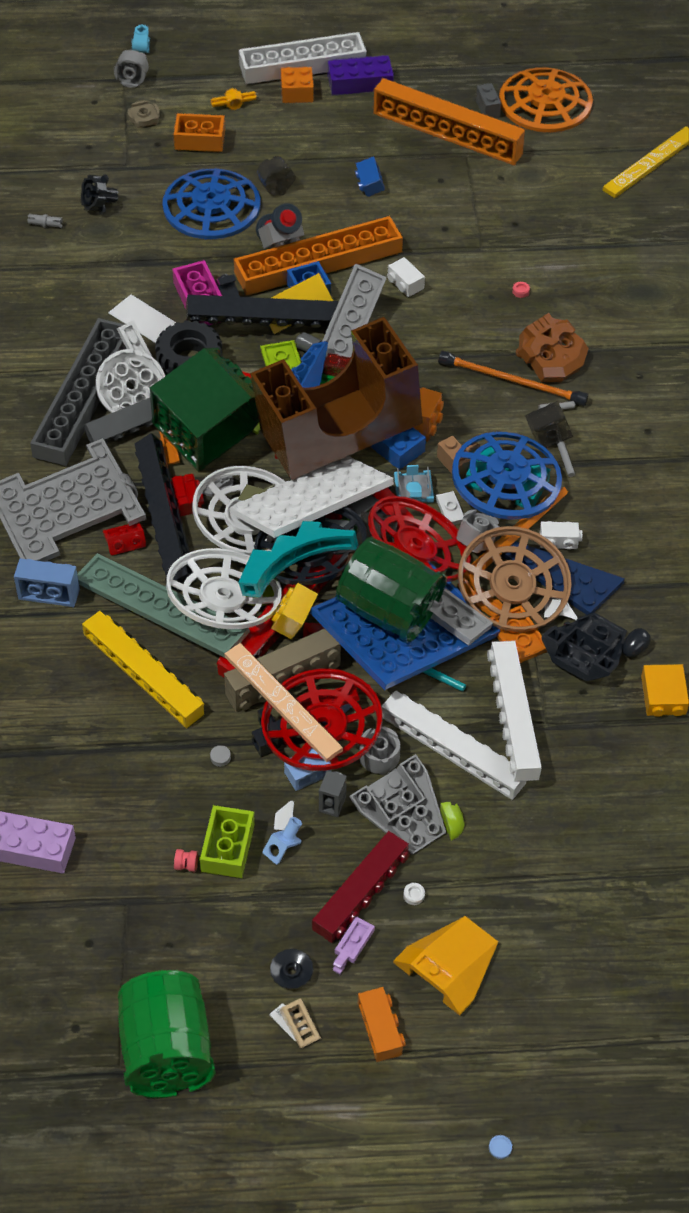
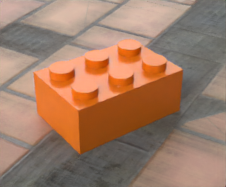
(199, 132)

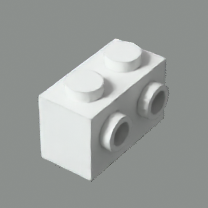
(406, 277)

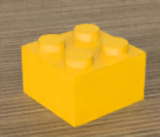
(293, 610)

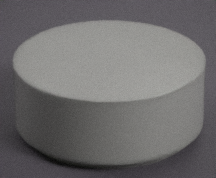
(220, 755)

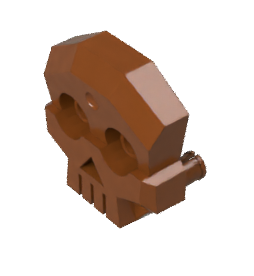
(546, 338)

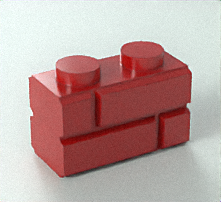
(184, 490)

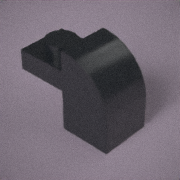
(258, 739)

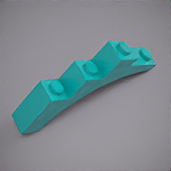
(287, 550)

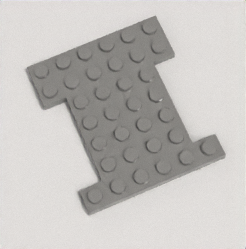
(65, 503)

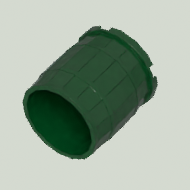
(390, 588)

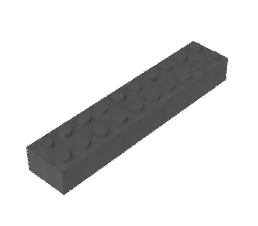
(77, 397)

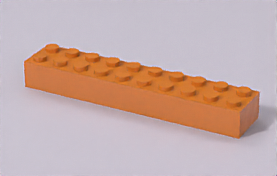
(449, 121)
(332, 250)

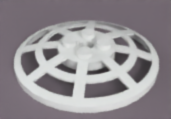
(234, 523)
(218, 592)

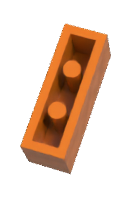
(381, 1024)

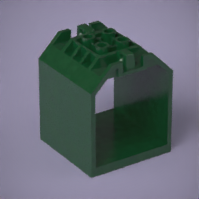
(204, 407)

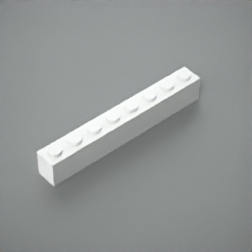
(514, 712)
(451, 743)

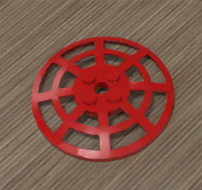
(415, 540)
(328, 713)

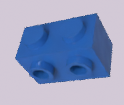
(370, 177)

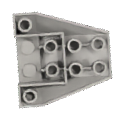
(403, 805)

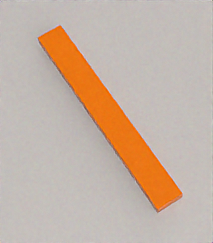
(508, 540)

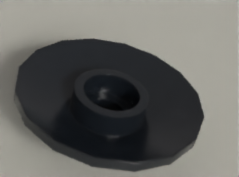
(291, 960)

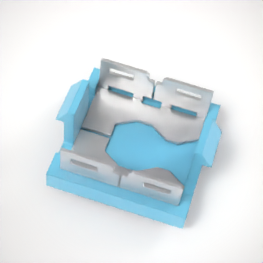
(414, 484)

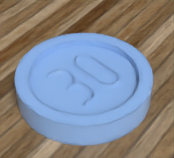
(500, 1147)

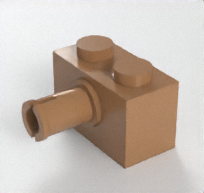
(446, 453)

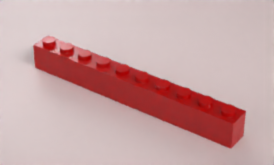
(262, 636)

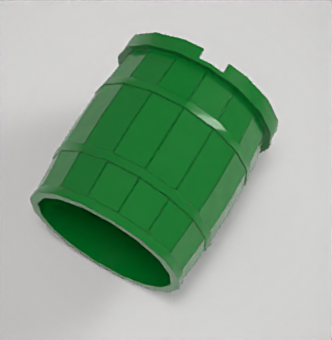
(164, 1034)

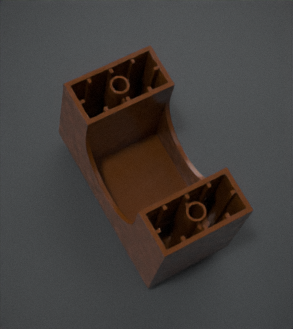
(356, 409)

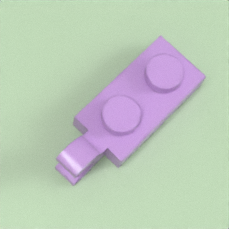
(352, 943)

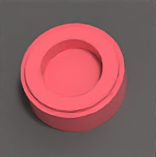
(521, 289)

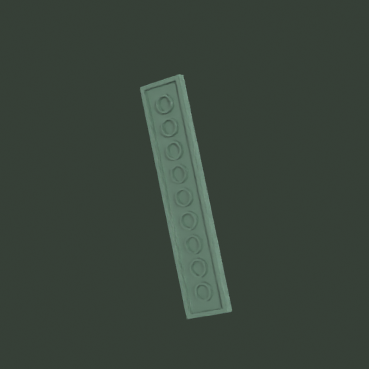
(153, 603)

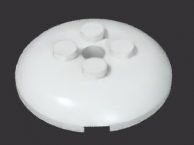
(122, 368)

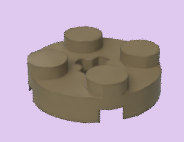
(149, 118)

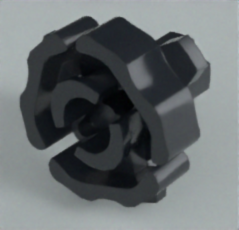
(97, 193)

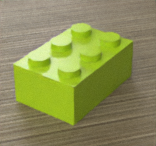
(227, 841)

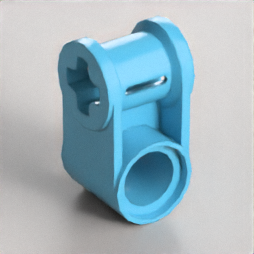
(141, 40)

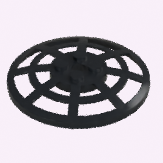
(317, 559)

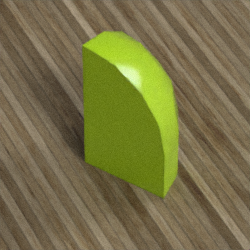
(452, 819)

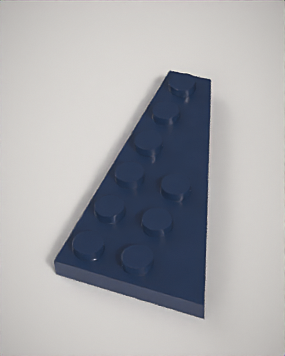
(588, 585)

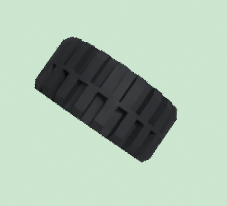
(182, 338)

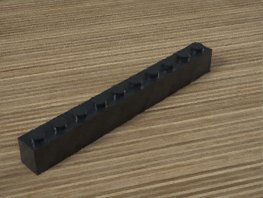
(259, 310)
(163, 505)

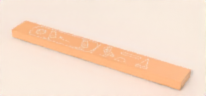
(283, 702)

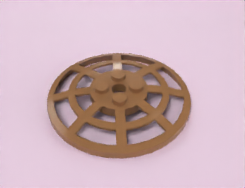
(518, 571)

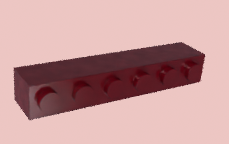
(360, 887)

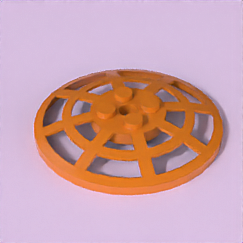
(537, 96)

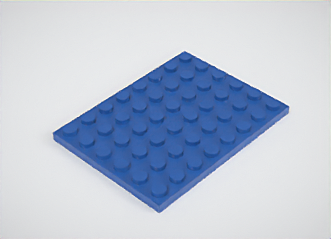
(383, 652)

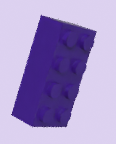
(358, 74)

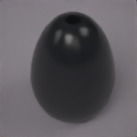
(636, 642)

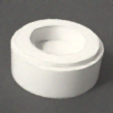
(414, 894)

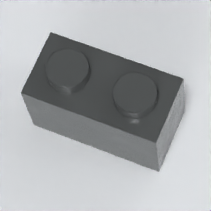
(488, 100)
(332, 793)

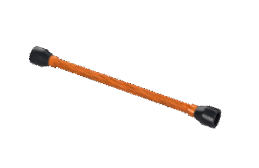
(448, 359)

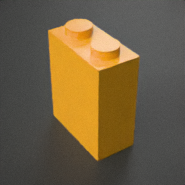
(665, 690)

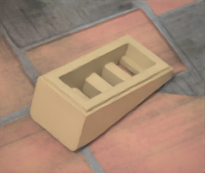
(298, 1004)

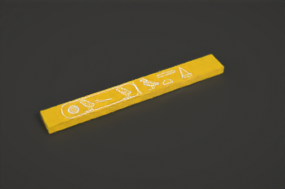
(647, 163)

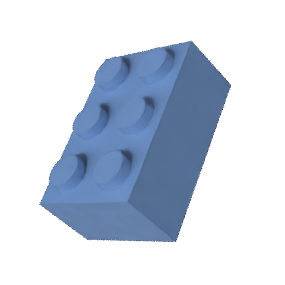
(46, 582)

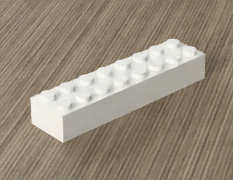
(265, 62)

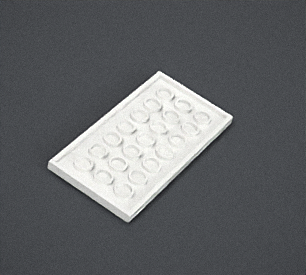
(311, 496)

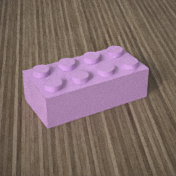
(35, 842)

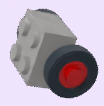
(280, 227)

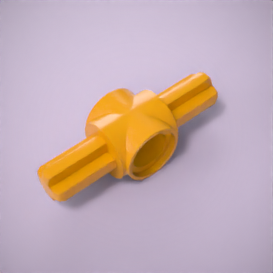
(233, 99)

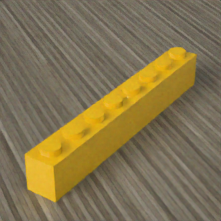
(143, 669)

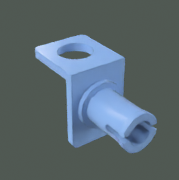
(283, 840)

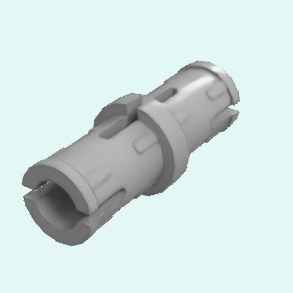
(45, 220)

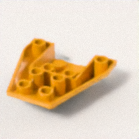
(451, 961)

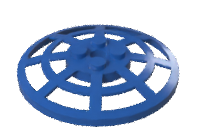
(219, 203)
(506, 479)

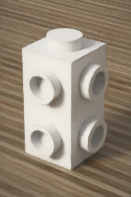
(561, 534)

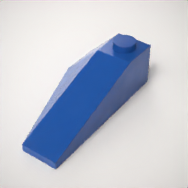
(312, 364)

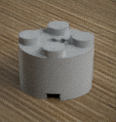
(131, 68)
(473, 525)
(383, 754)

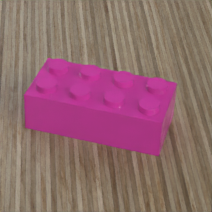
(195, 280)

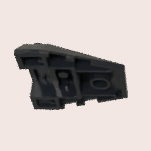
(586, 647)

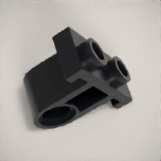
(227, 285)

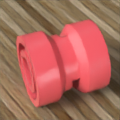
(186, 860)

